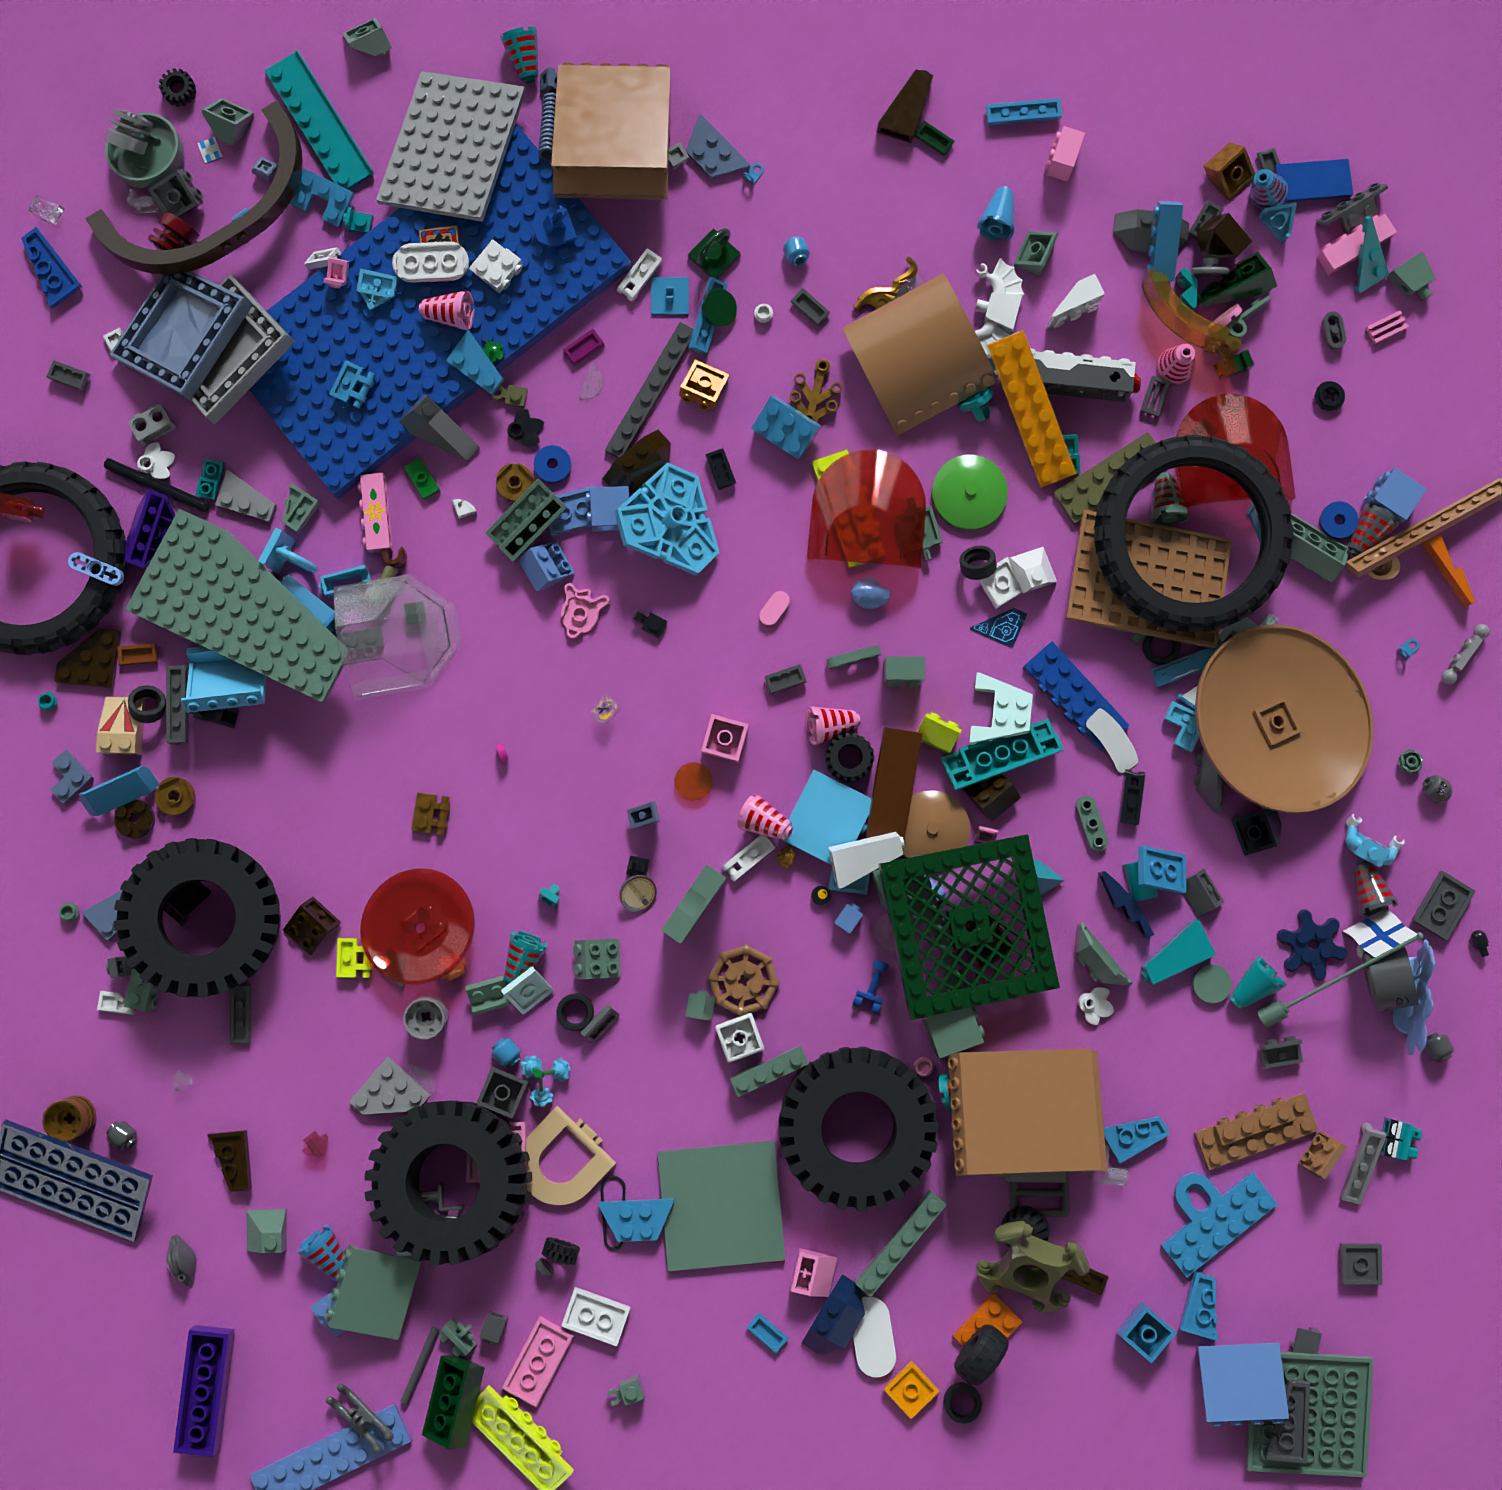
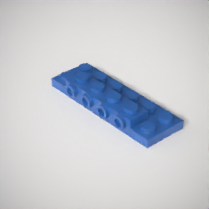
(1070, 690)

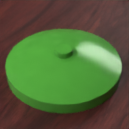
(969, 492)

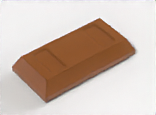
(137, 654)

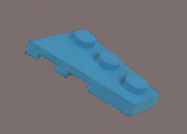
(1134, 1136)

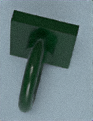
(714, 253)

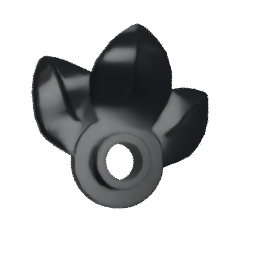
(528, 428)

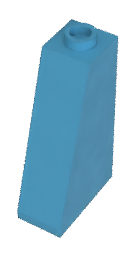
(311, 602)

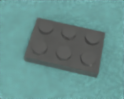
(1443, 905)

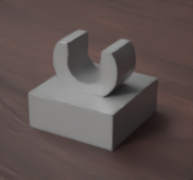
(677, 155)

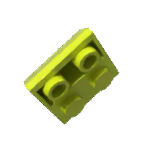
(938, 733)

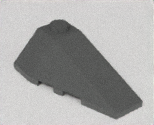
(434, 426)

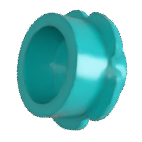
(43, 698)

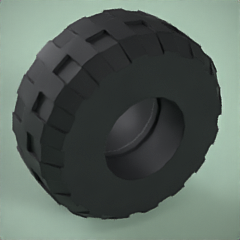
(981, 1355)

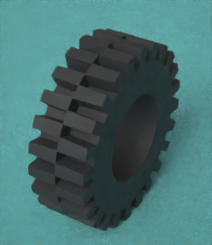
(142, 909)
(896, 1166)
(397, 1188)

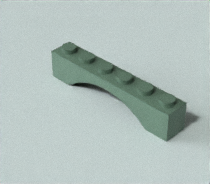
(890, 1256)

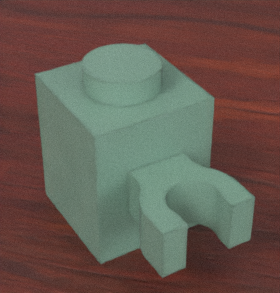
(629, 1391)

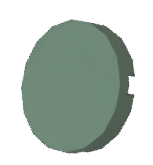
(1211, 983)

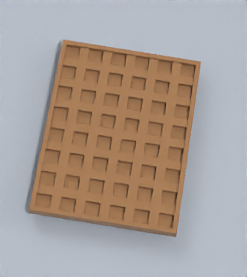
(1169, 559)

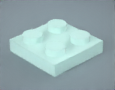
(527, 990)

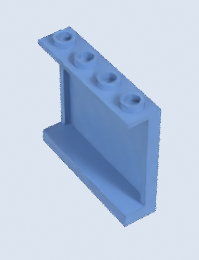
(1243, 1383)

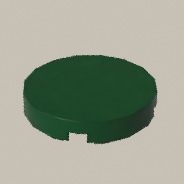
(719, 307)

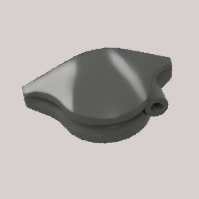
(181, 1260)

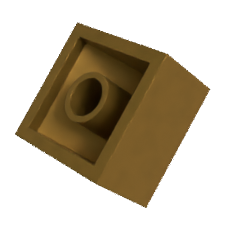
(1230, 170)

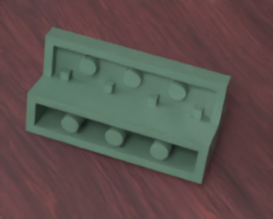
(525, 519)

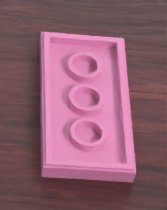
(537, 1361)

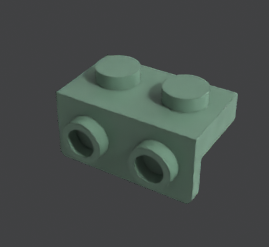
(140, 994)

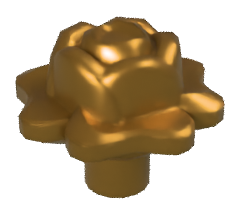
(786, 857)

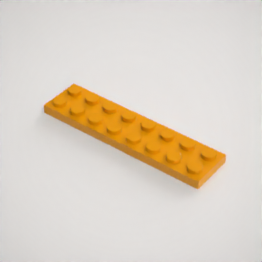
(1031, 408)

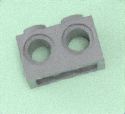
(153, 429)

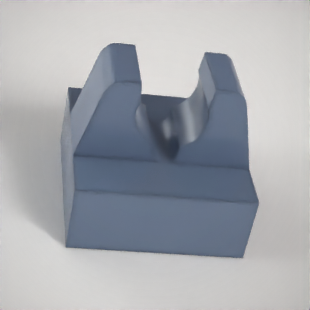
(547, 80)

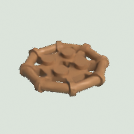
(749, 970)

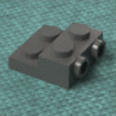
(176, 193)

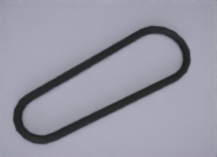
(603, 1218)

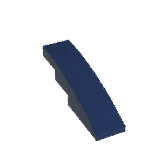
(1120, 898)

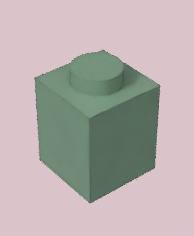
(700, 1005)

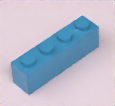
(1165, 238)

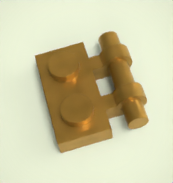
(424, 813)

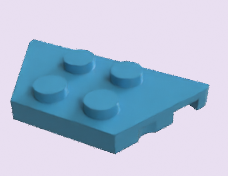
(636, 1218)

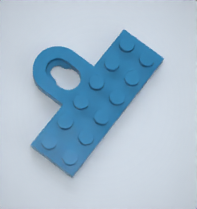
(1216, 1224)

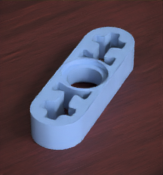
(80, 568)

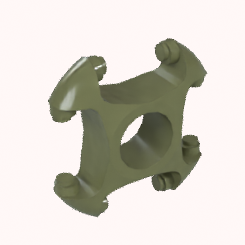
(1033, 1282)

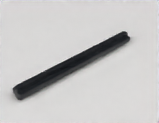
(156, 484)

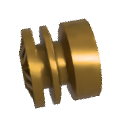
(61, 1125)

